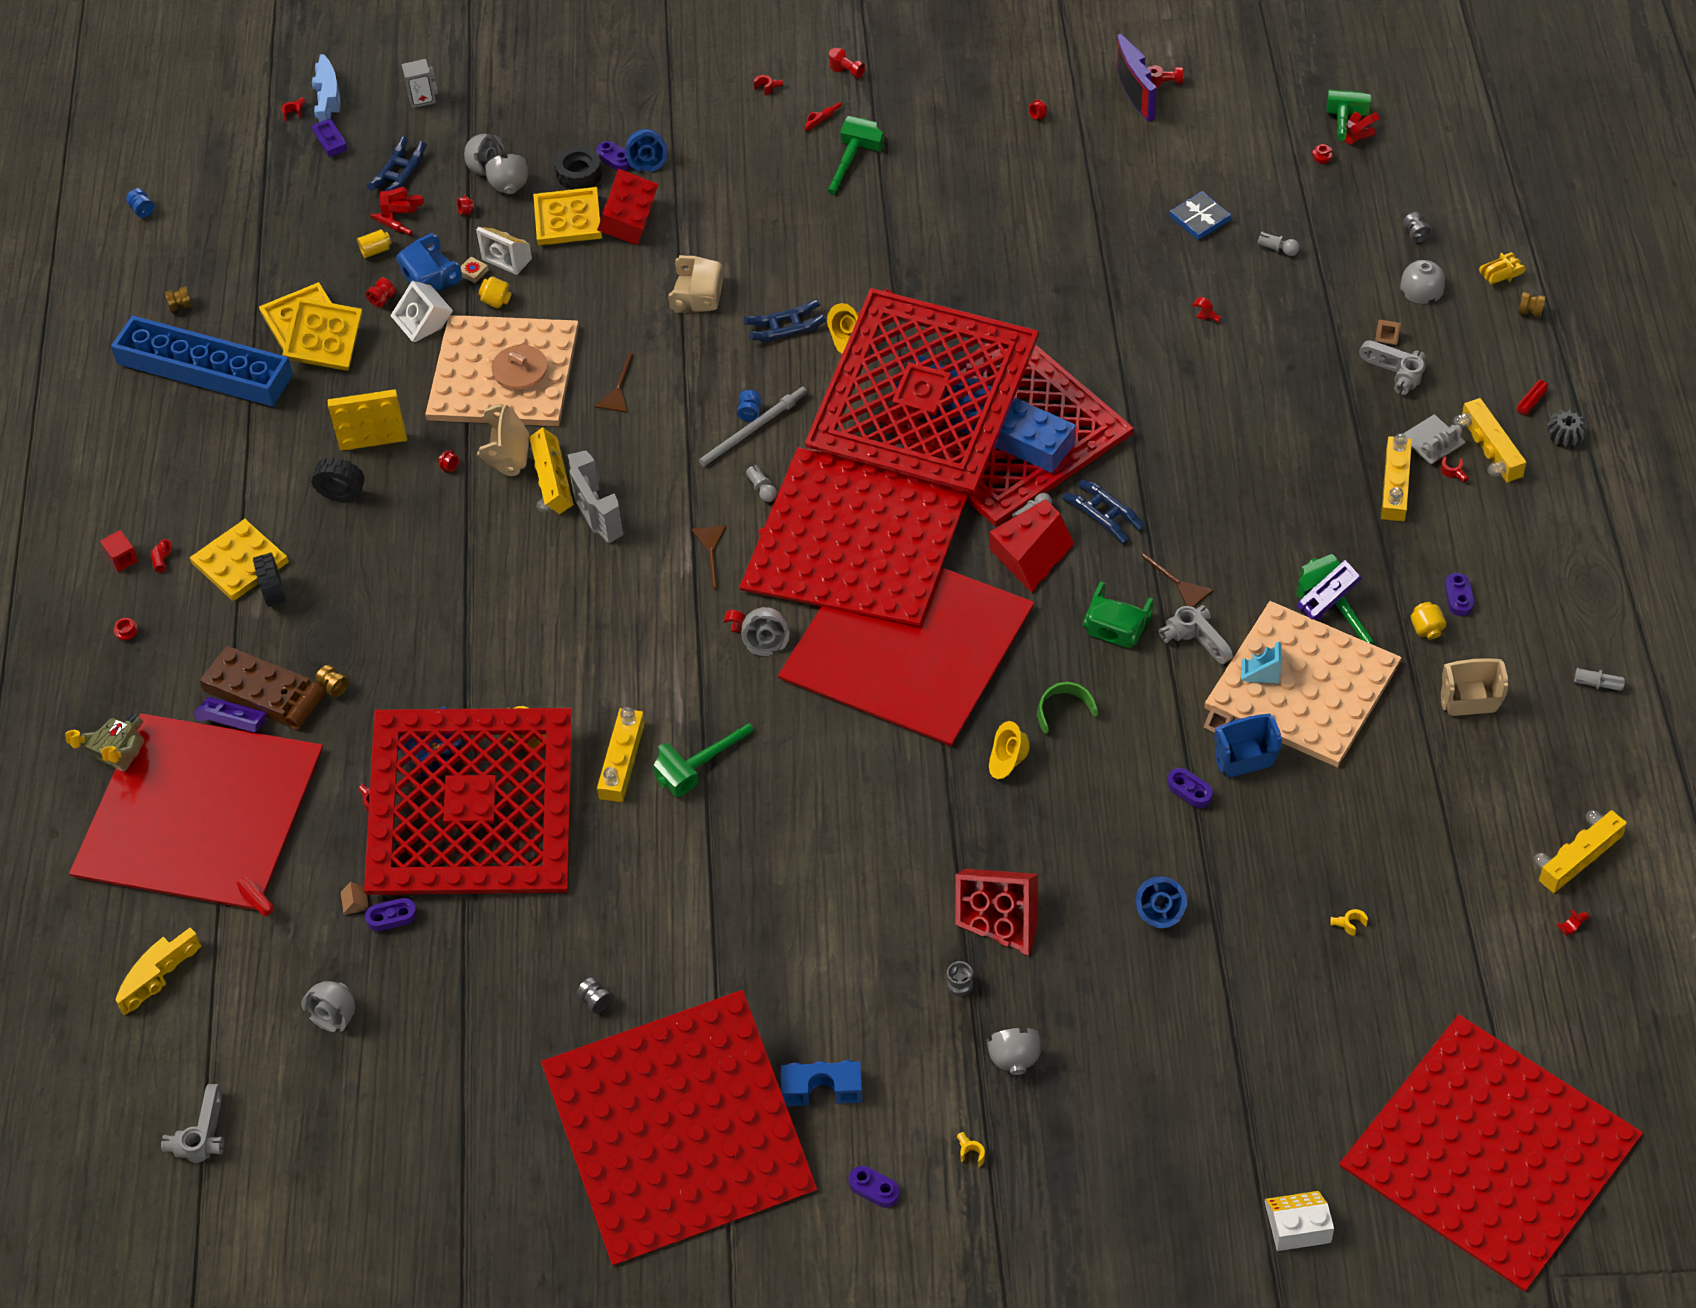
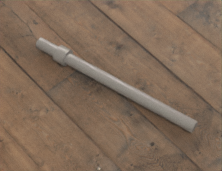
(785, 403)

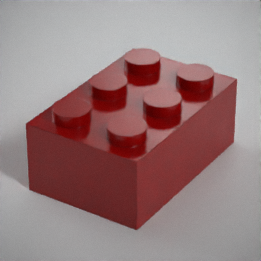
(627, 207)

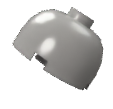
(481, 150)
(507, 174)
(1423, 281)
(765, 631)
(330, 1005)
(1014, 1050)

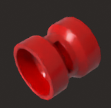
(378, 295)

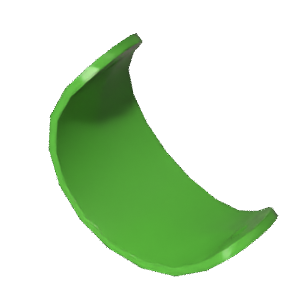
(1068, 688)

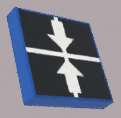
(1200, 215)

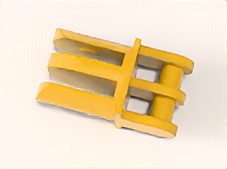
(1503, 268)

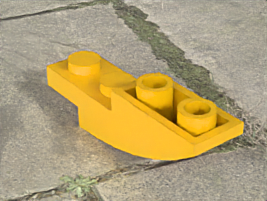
(148, 972)

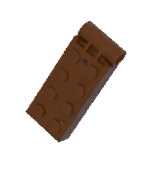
(262, 687)

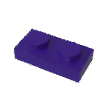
(329, 137)

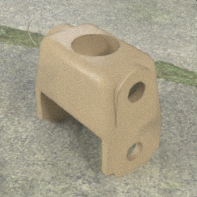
(697, 286)
(508, 441)
(1473, 686)

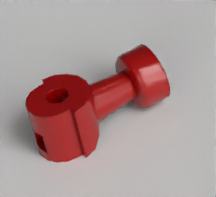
(839, 62)
(1159, 76)

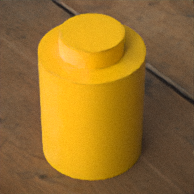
(374, 243)

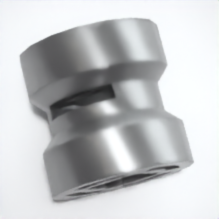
(1417, 227)
(959, 978)
(594, 995)

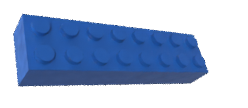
(202, 360)
(1026, 431)

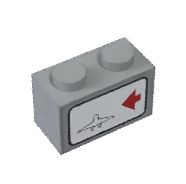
(419, 83)

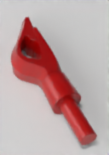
(816, 118)
(388, 220)

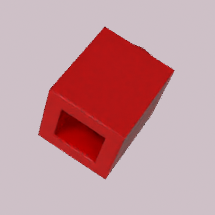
(119, 551)

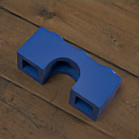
(801, 1079)

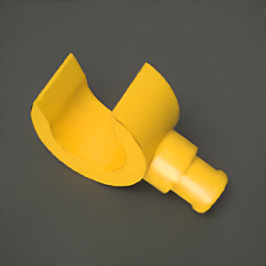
(1350, 915)
(967, 1145)

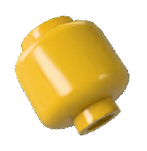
(494, 292)
(1428, 620)

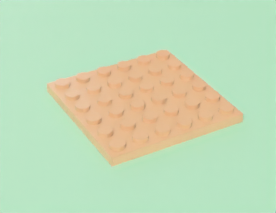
(464, 374)
(1323, 687)

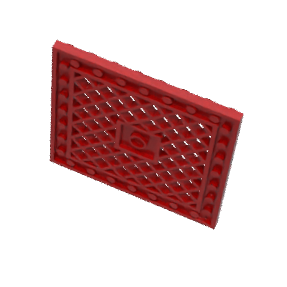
(922, 390)
(1001, 503)
(469, 801)

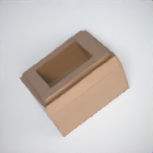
(1388, 332)
(1217, 718)
(354, 899)

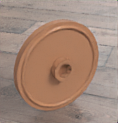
(519, 367)

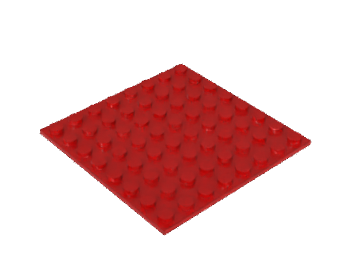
(855, 538)
(910, 672)
(198, 811)
(678, 1127)
(1491, 1151)

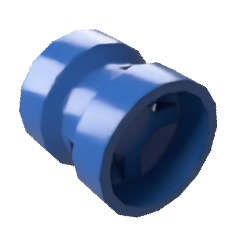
(140, 202)
(749, 405)

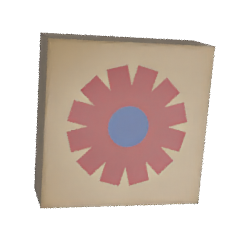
(473, 269)

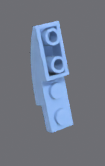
(326, 88)

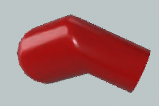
(159, 554)

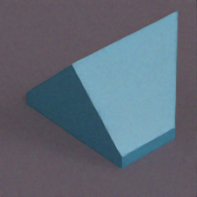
(1263, 667)

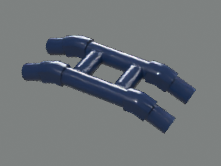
(396, 159)
(793, 314)
(1105, 519)

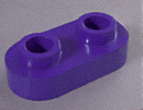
(613, 155)
(1457, 592)
(1191, 787)
(391, 914)
(872, 1186)

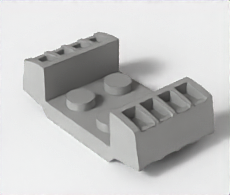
(600, 514)

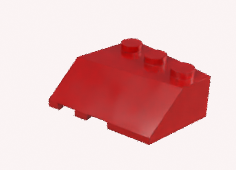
(1032, 543)
(998, 906)

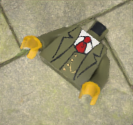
(113, 743)

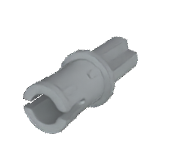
(1598, 679)

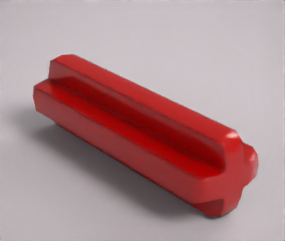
(1532, 397)
(255, 896)

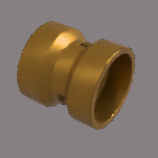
(178, 299)
(1531, 304)
(333, 682)

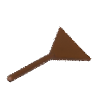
(615, 400)
(709, 538)
(1190, 593)

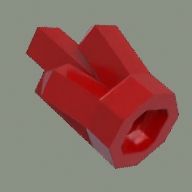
(1358, 130)
(399, 202)

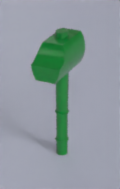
(1344, 104)
(856, 133)
(1313, 574)
(679, 774)

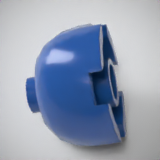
(646, 150)
(1172, 903)

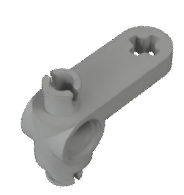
(1408, 366)
(1192, 623)
(204, 1133)

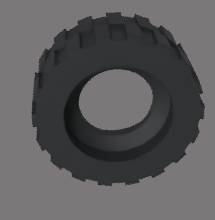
(574, 156)
(340, 469)
(269, 579)

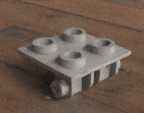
(1434, 439)

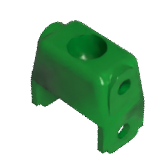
(1116, 620)

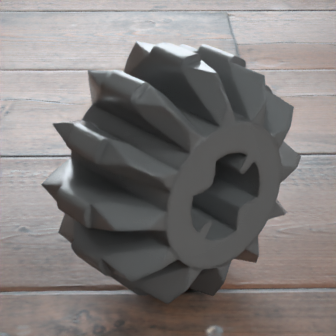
(1567, 428)

